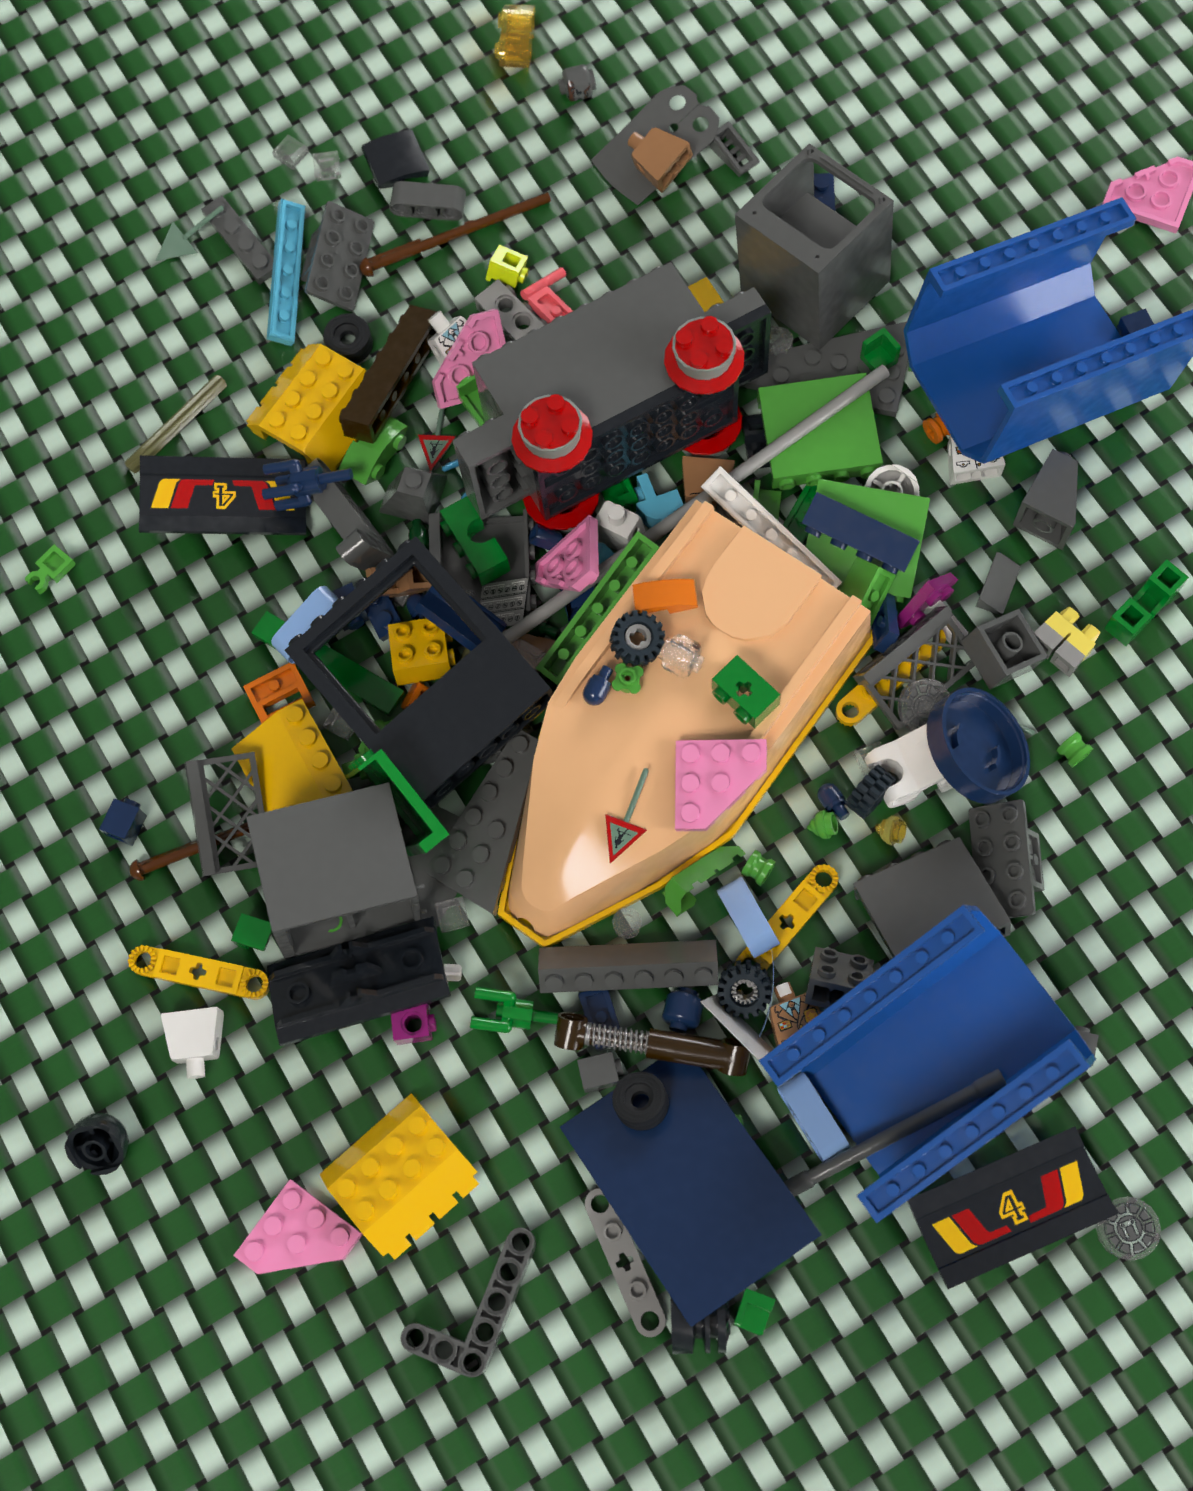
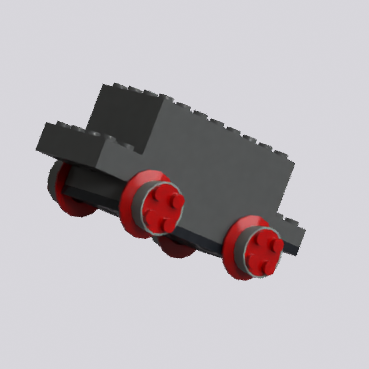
(610, 396)

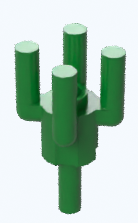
(510, 1012)

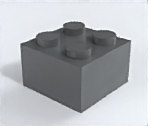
(1004, 649)

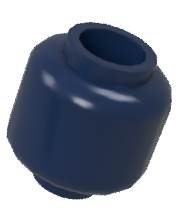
(682, 1010)

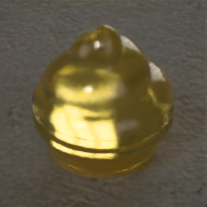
(892, 830)

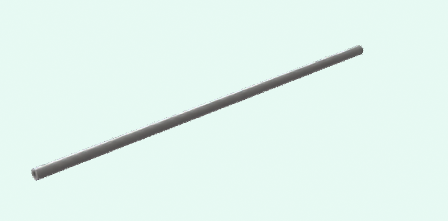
(739, 473)

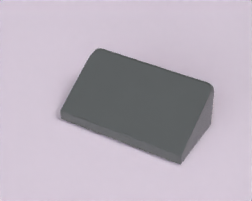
(998, 584)

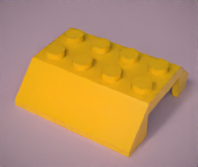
(308, 404)
(399, 1177)

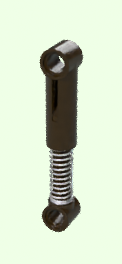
(724, 1054)

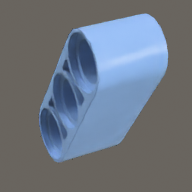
(317, 604)
(748, 917)
(813, 1117)

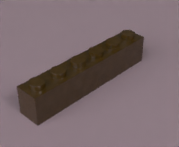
(388, 376)

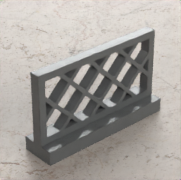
(905, 646)
(202, 811)

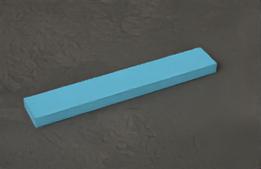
(286, 272)

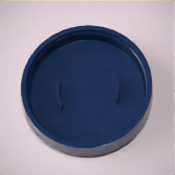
(978, 745)

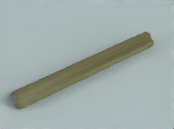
(177, 422)

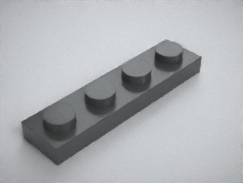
(240, 240)

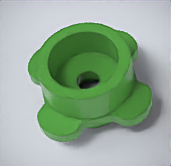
(631, 686)

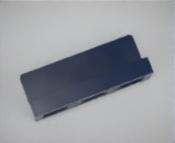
(442, 615)

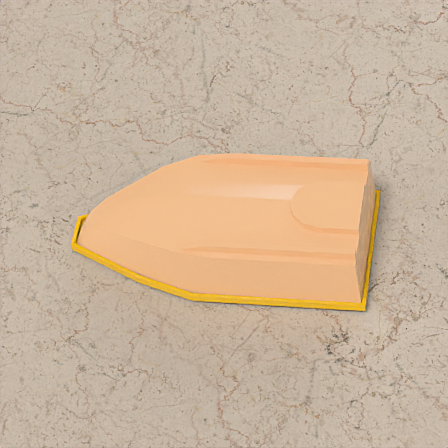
(590, 757)

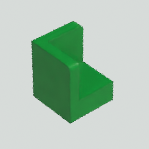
(880, 350)
(622, 494)
(252, 933)
(753, 1312)

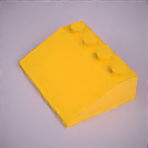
(292, 759)

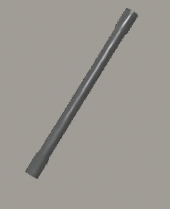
(978, 1089)

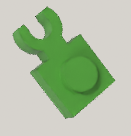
(53, 565)

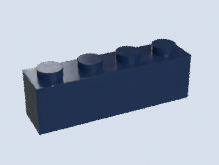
(859, 532)

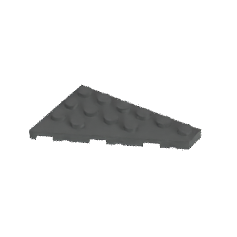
(839, 358)

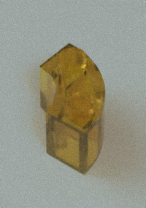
(516, 36)

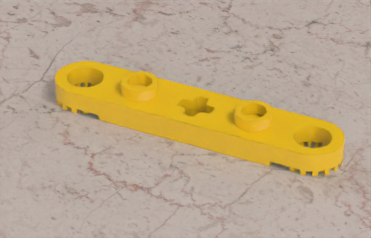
(864, 702)
(801, 907)
(219, 975)

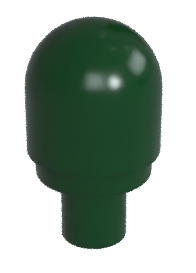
(420, 532)
(544, 629)

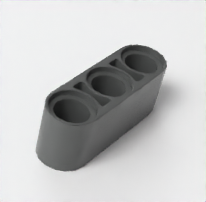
(427, 200)

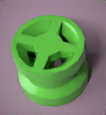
(1074, 749)
(758, 867)

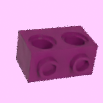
(400, 1022)

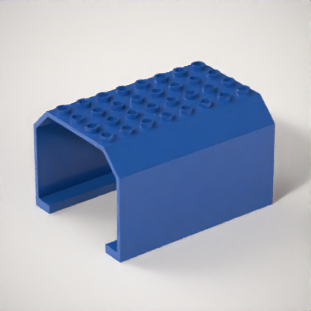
(1022, 345)
(924, 1031)

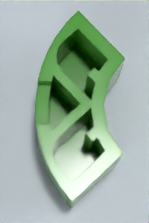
(370, 459)

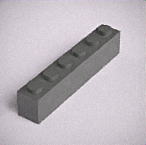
(628, 966)

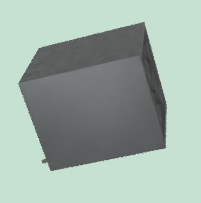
(808, 258)
(334, 862)

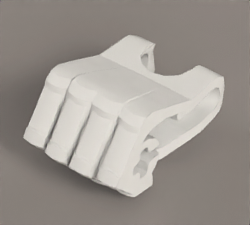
(912, 763)

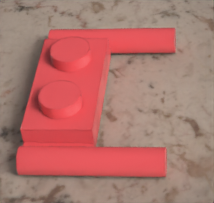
(543, 299)

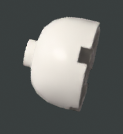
(894, 479)

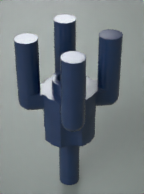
(300, 482)

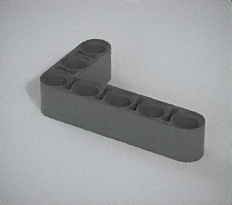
(362, 543)
(485, 1314)

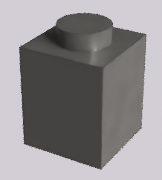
(599, 1072)

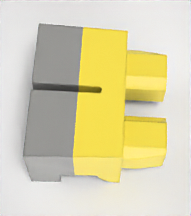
(1077, 643)

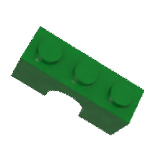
(484, 560)
(1147, 603)

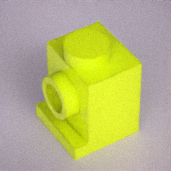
(507, 266)

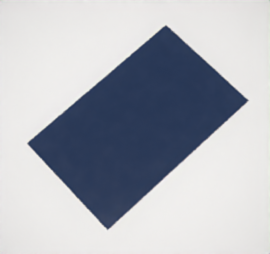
(692, 1191)

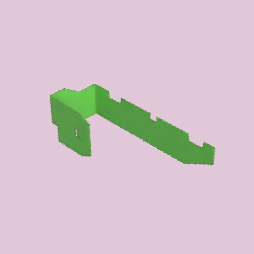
(701, 870)

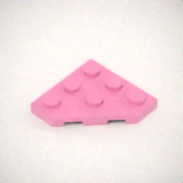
(1157, 193)
(478, 336)
(573, 560)
(713, 777)
(297, 1234)

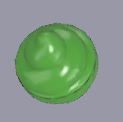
(824, 824)

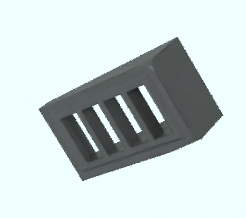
(734, 138)

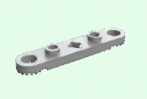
(633, 1283)

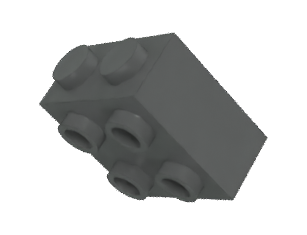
(834, 975)

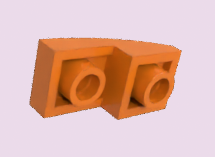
(668, 594)

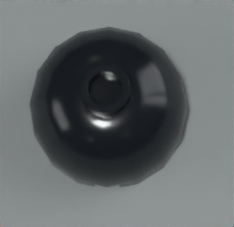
(97, 1143)

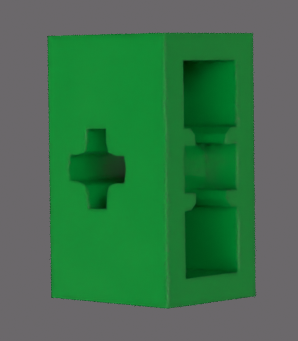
(741, 677)

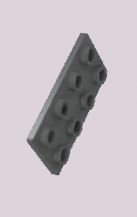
(336, 256)
(1007, 855)

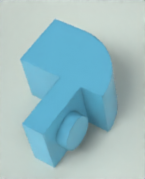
(652, 507)

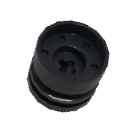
(712, 1326)

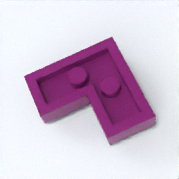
(931, 592)

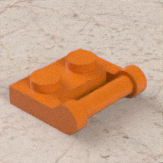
(276, 687)

